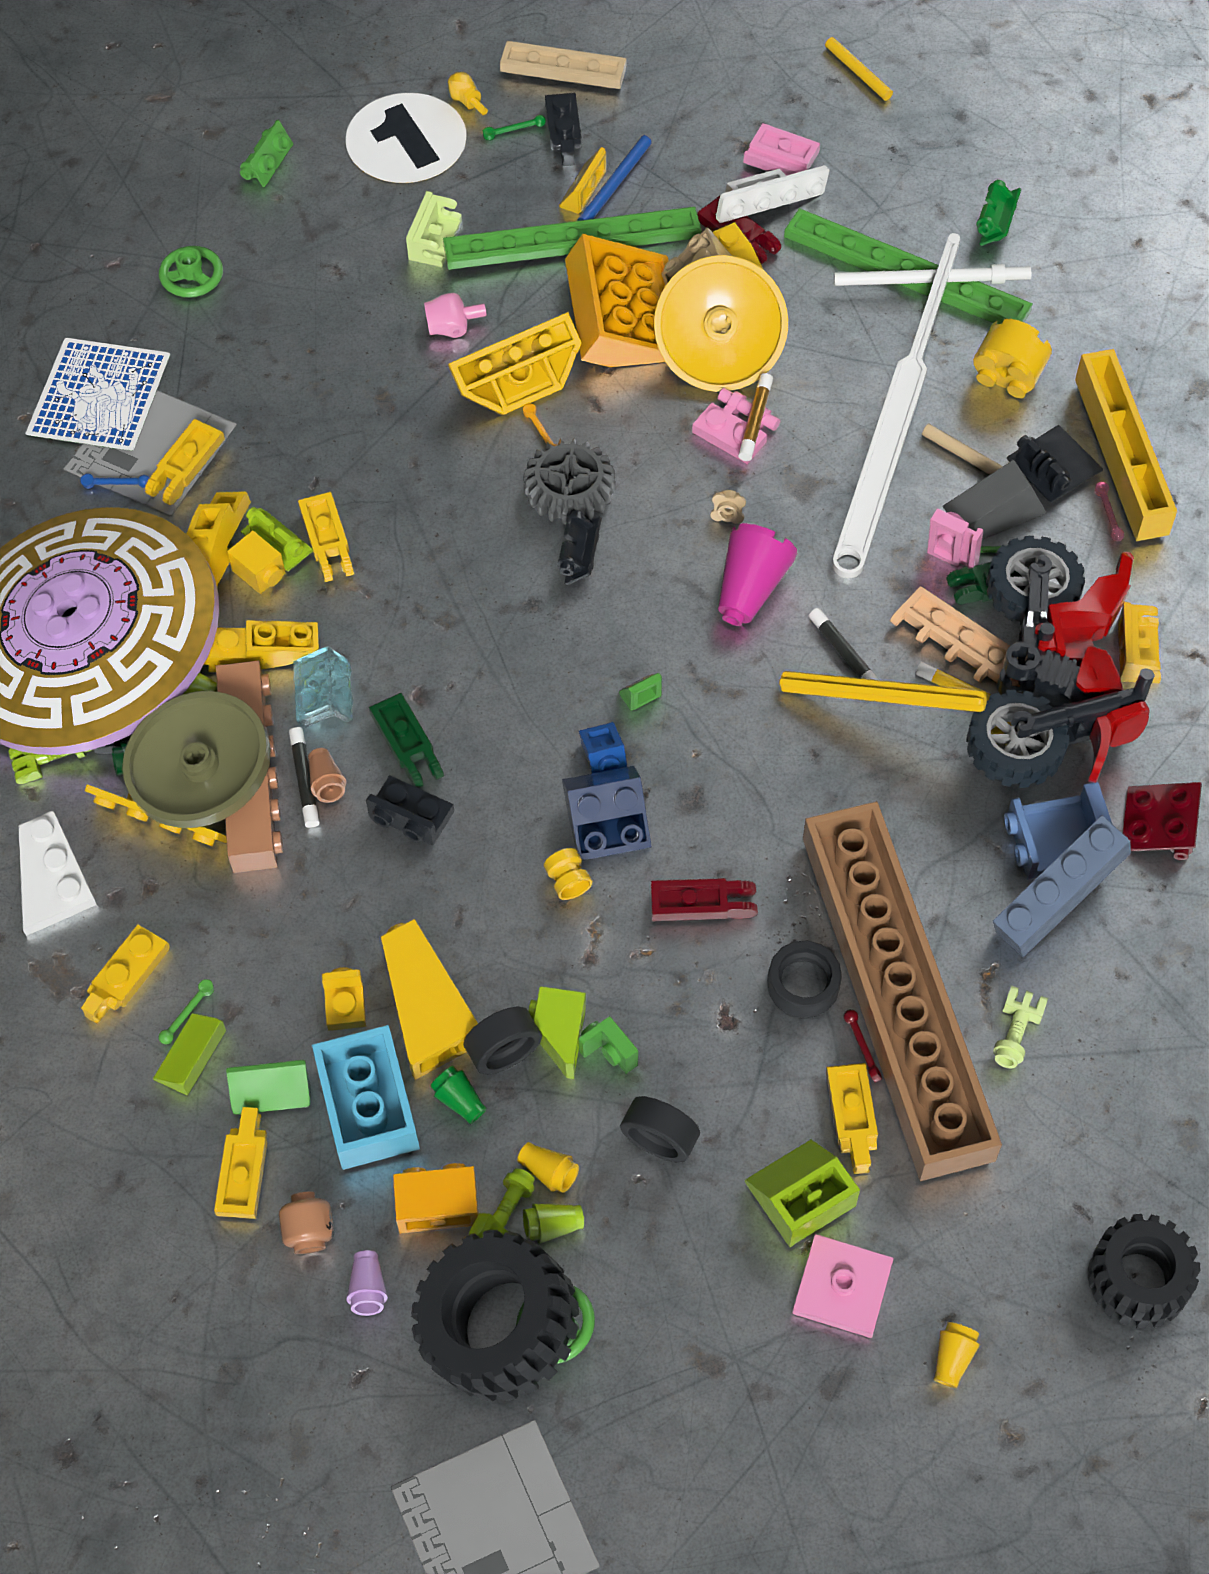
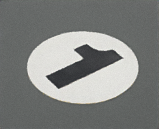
(406, 137)

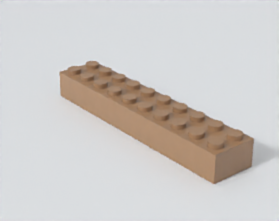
(900, 992)

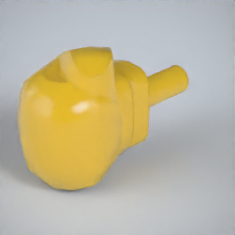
(464, 90)

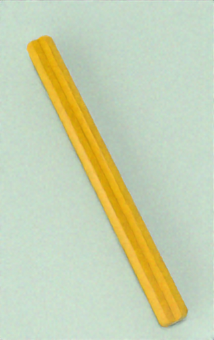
(884, 691)

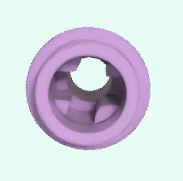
(366, 1285)

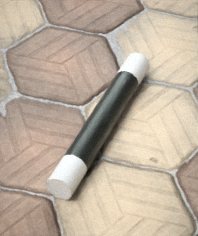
(841, 645)
(303, 777)

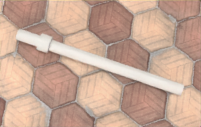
(995, 274)

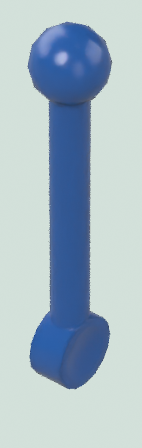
(88, 481)

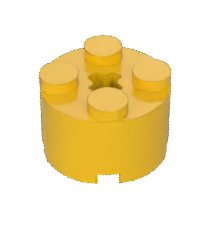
(1012, 357)

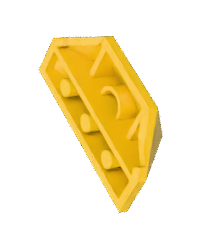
(519, 367)

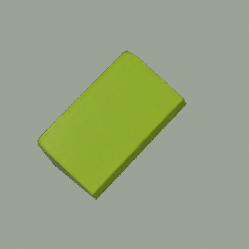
(190, 1053)

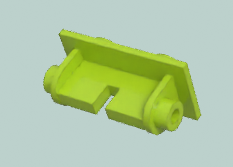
(277, 535)

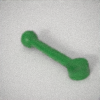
(489, 132)

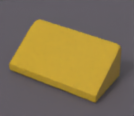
(585, 183)

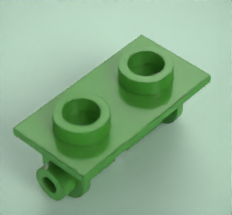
(268, 154)

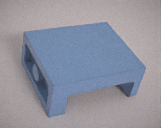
(1050, 827)

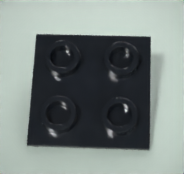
(1054, 463)

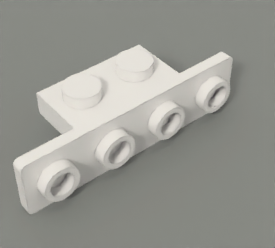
(769, 191)

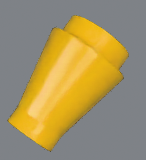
(551, 1167)
(955, 1353)

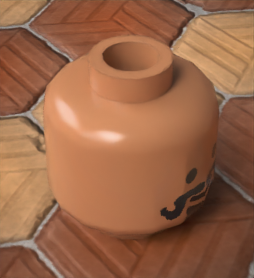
(306, 1223)

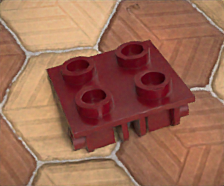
(1163, 817)

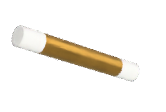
(755, 417)

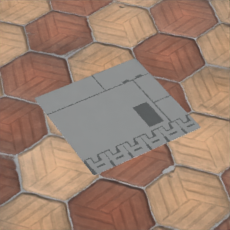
(162, 427)
(495, 1511)

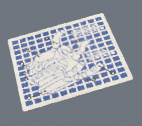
(98, 394)

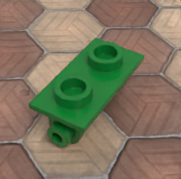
(997, 213)

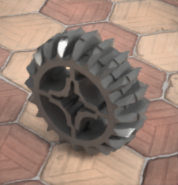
(551, 471)

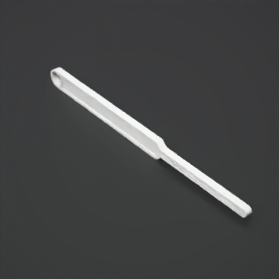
(891, 431)

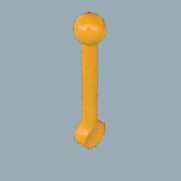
(529, 411)

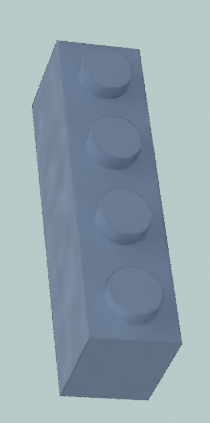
(1062, 886)

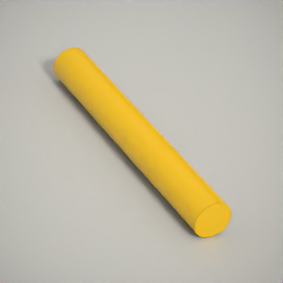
(859, 68)

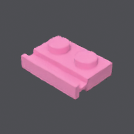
(781, 149)
(953, 540)

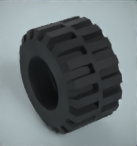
(1162, 1246)

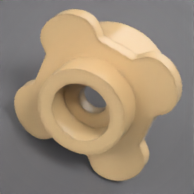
(731, 500)

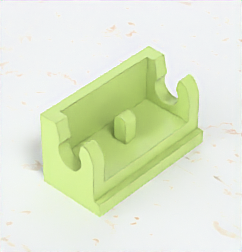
(430, 227)

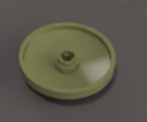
(196, 759)

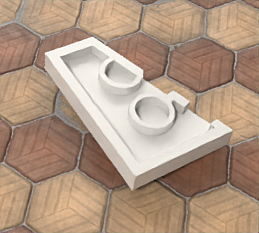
(49, 875)

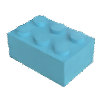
(365, 1097)

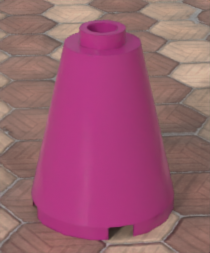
(752, 571)

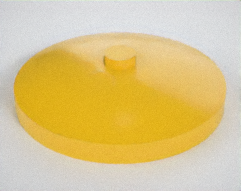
(721, 323)

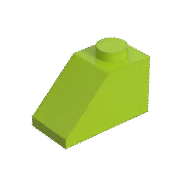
(560, 1020)

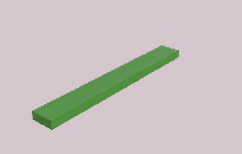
(560, 238)
(875, 255)

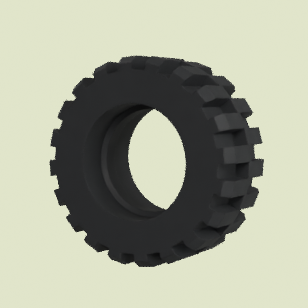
(454, 1290)

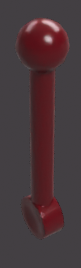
(851, 1017)

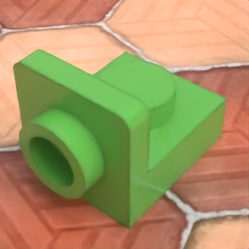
(615, 1044)

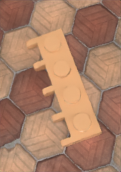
(955, 633)

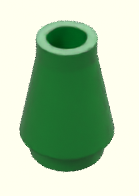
(458, 1094)

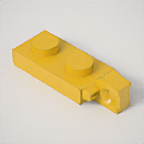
(124, 973)
(853, 1113)
(242, 1168)

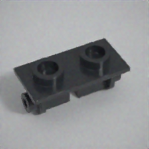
(578, 557)

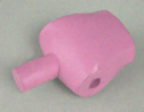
(449, 316)

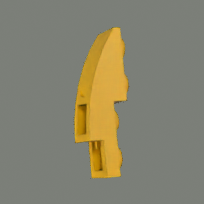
(215, 526)
(263, 641)

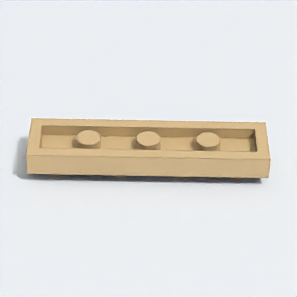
(563, 64)

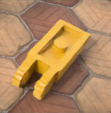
(184, 460)
(325, 532)

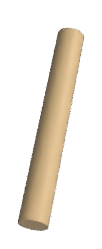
(960, 449)

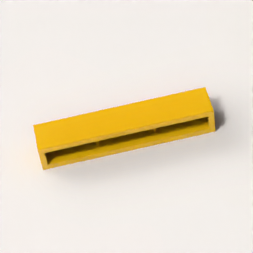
(1125, 445)

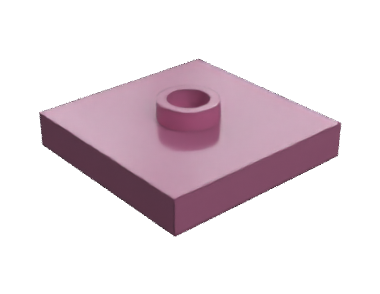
(843, 1286)

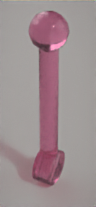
(1101, 490)

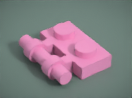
(725, 429)

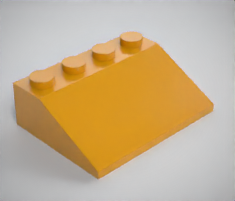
(615, 301)

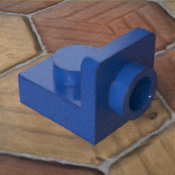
(603, 748)

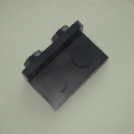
(410, 810)

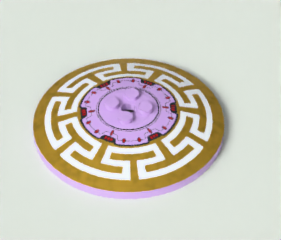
(128, 648)

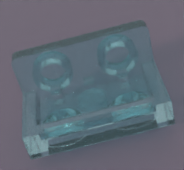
(322, 687)

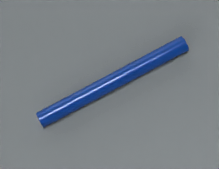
(616, 179)

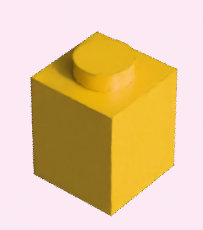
(256, 562)

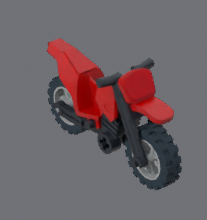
(1065, 682)

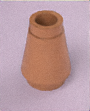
(325, 777)

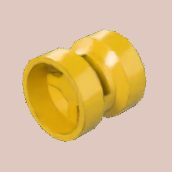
(566, 870)

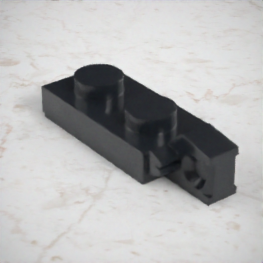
(563, 125)

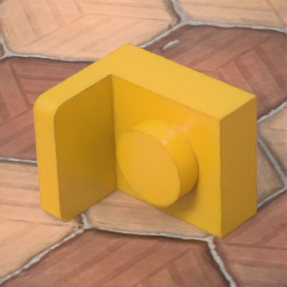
(344, 999)

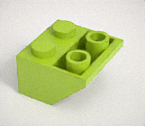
(804, 1191)

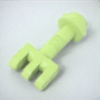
(1009, 1051)

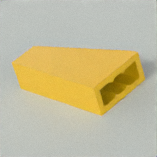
(427, 1001)

